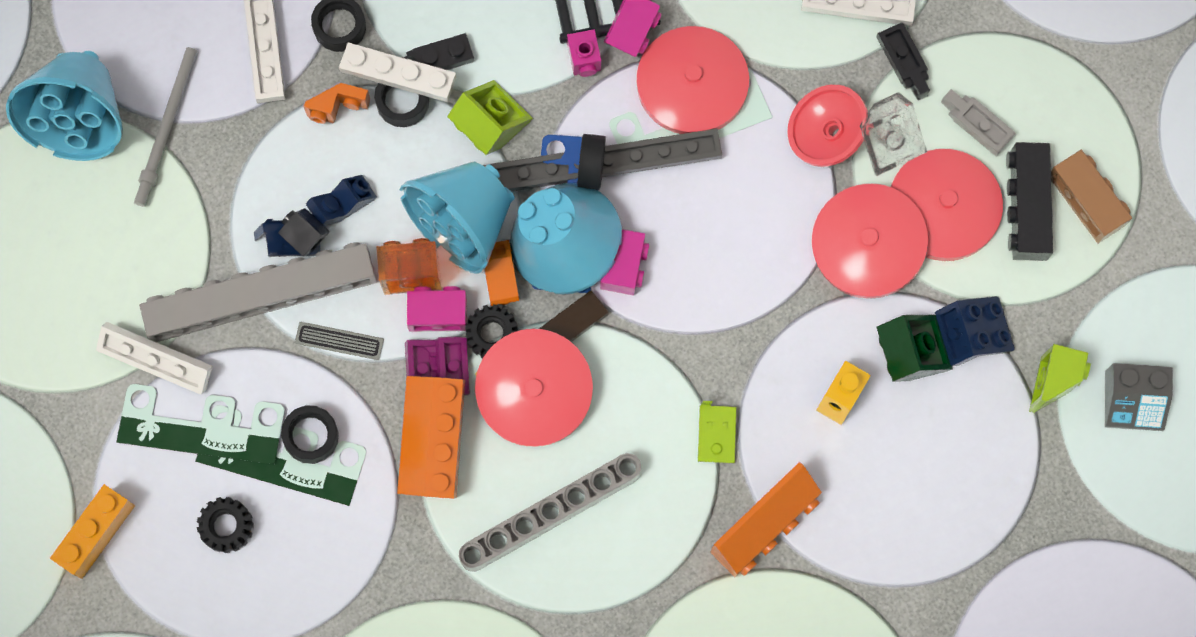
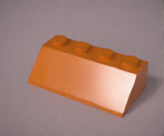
(431, 437)
(766, 521)

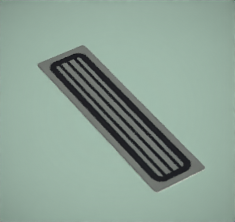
(339, 340)

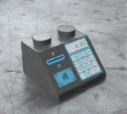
(1137, 396)

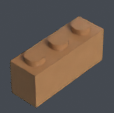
(1090, 196)

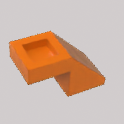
(326, 104)
(501, 275)

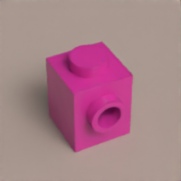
(584, 53)

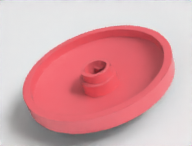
(692, 80)
(956, 200)
(870, 241)
(533, 387)

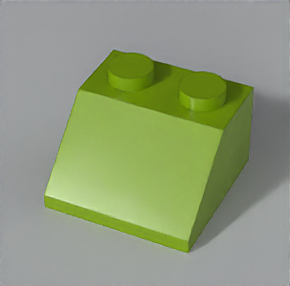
(488, 116)
(1058, 374)

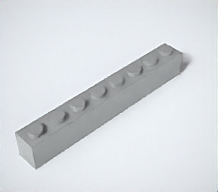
(258, 292)

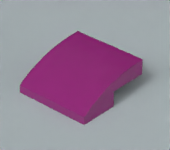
(438, 358)

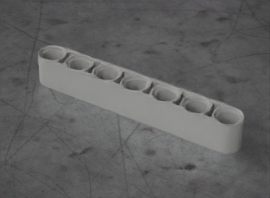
(558, 499)

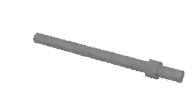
(148, 176)

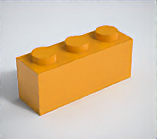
(92, 531)

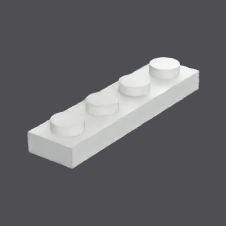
(875, 10)
(264, 50)
(397, 72)
(154, 358)

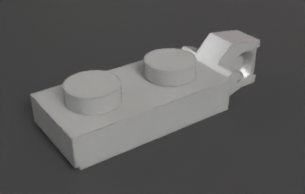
(978, 121)

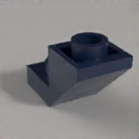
(343, 201)

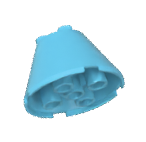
(68, 108)
(460, 211)
(565, 238)

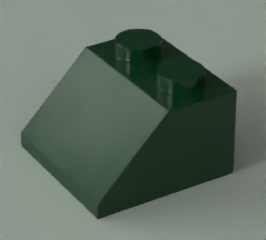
(913, 347)

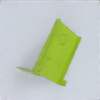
(716, 433)

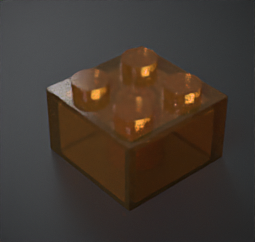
(408, 266)

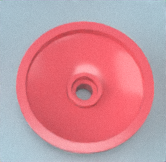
(818, 117)

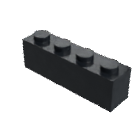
(1030, 201)

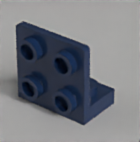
(974, 329)

